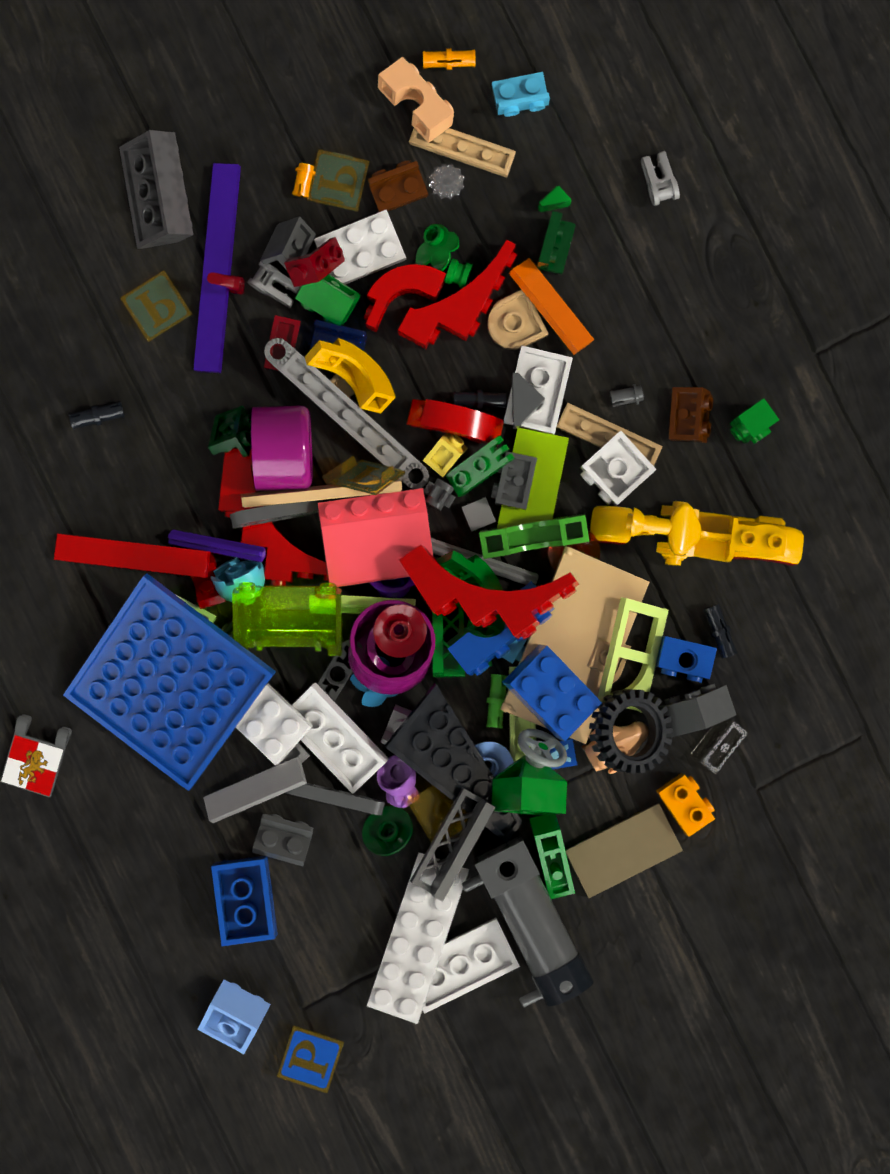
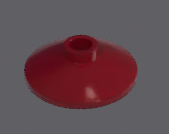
(409, 639)

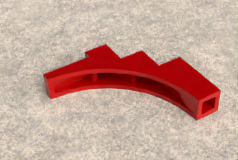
(282, 556)
(480, 604)

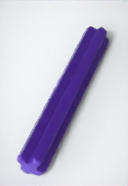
(217, 545)

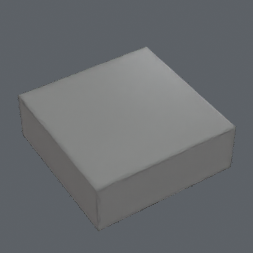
(478, 514)

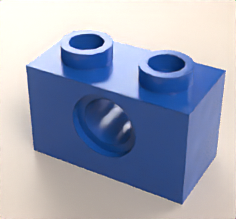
(701, 655)

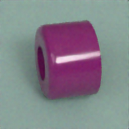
(281, 448)
(369, 667)

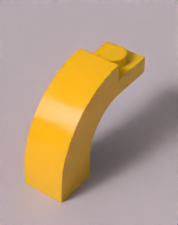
(357, 369)

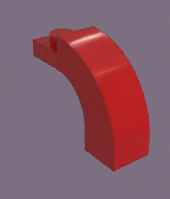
(400, 281)
(454, 420)

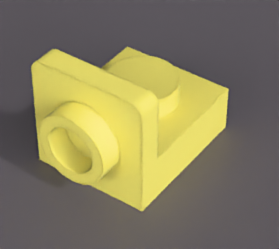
(445, 453)

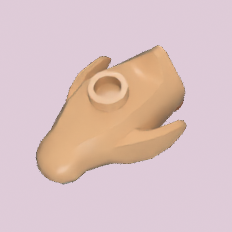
(626, 738)

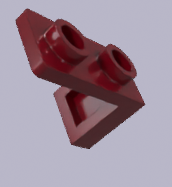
(316, 265)

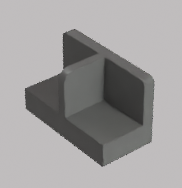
(288, 241)

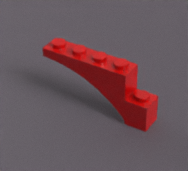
(461, 310)

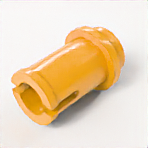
(303, 180)

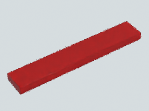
(132, 555)

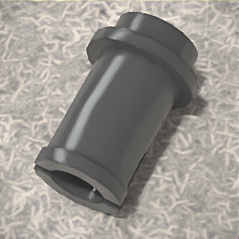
(626, 396)

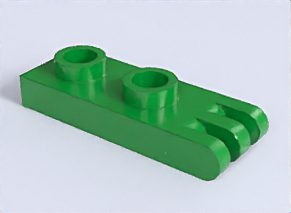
(479, 467)

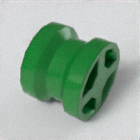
(458, 273)

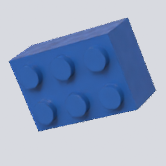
(552, 692)
(244, 900)

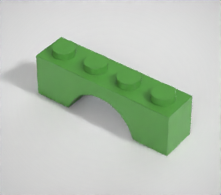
(534, 535)

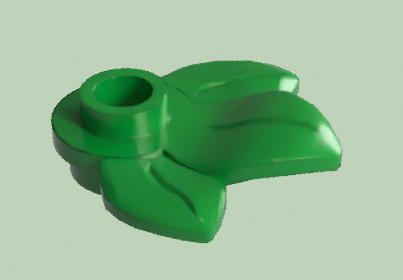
(437, 247)

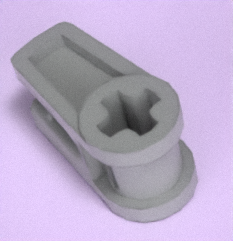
(660, 188)
(266, 286)

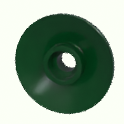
(379, 826)

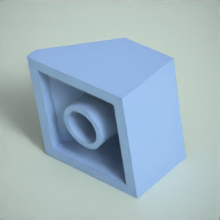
(234, 1016)

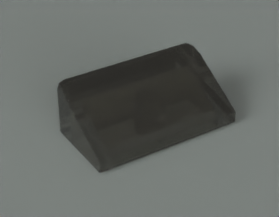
(719, 744)

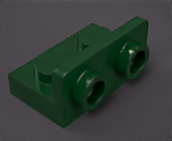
(556, 244)
(230, 431)

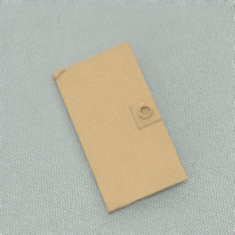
(583, 625)

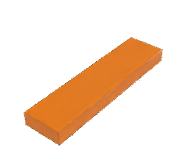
(551, 306)

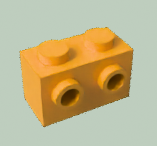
(685, 804)

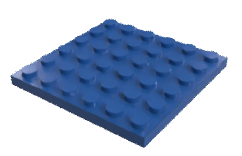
(168, 682)

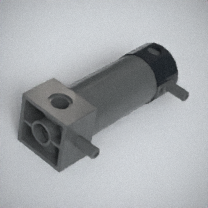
(533, 923)

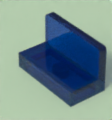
(330, 332)

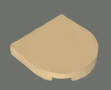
(515, 322)

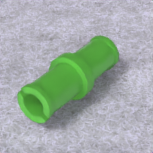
(495, 701)

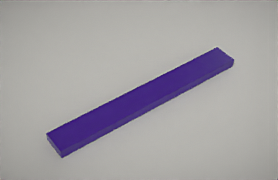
(217, 260)

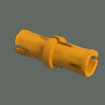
(449, 59)

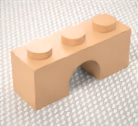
(403, 82)

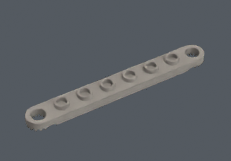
(345, 412)

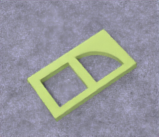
(649, 658)

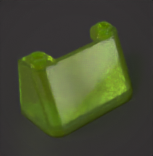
(288, 616)

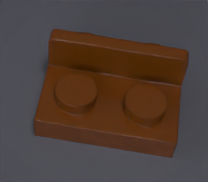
(397, 186)
(690, 414)

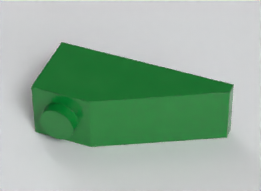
(552, 855)

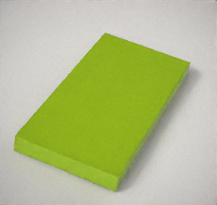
(550, 456)

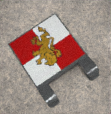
(33, 761)

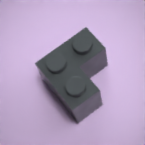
(699, 709)

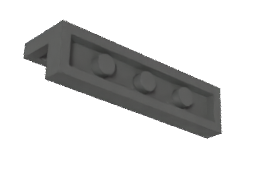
(461, 849)

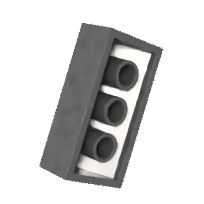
(156, 189)

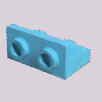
(520, 94)

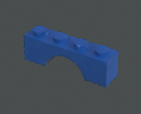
(475, 652)

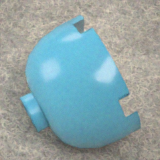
(235, 572)

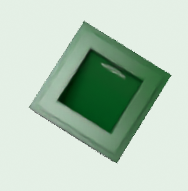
(554, 200)

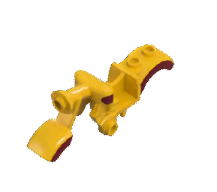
(701, 534)

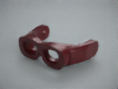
(234, 283)

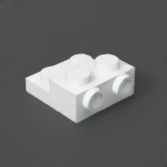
(617, 469)

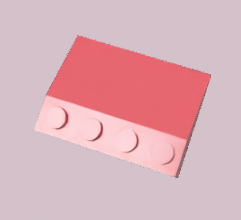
(371, 534)

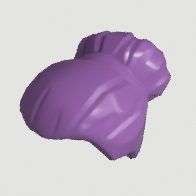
(397, 781)

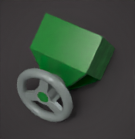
(530, 783)

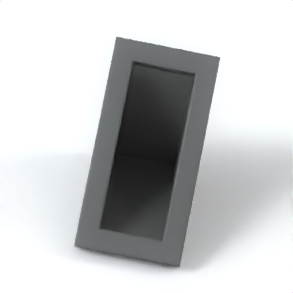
(524, 400)

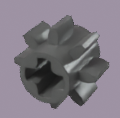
(439, 494)

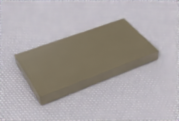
(623, 850)

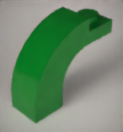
(478, 573)

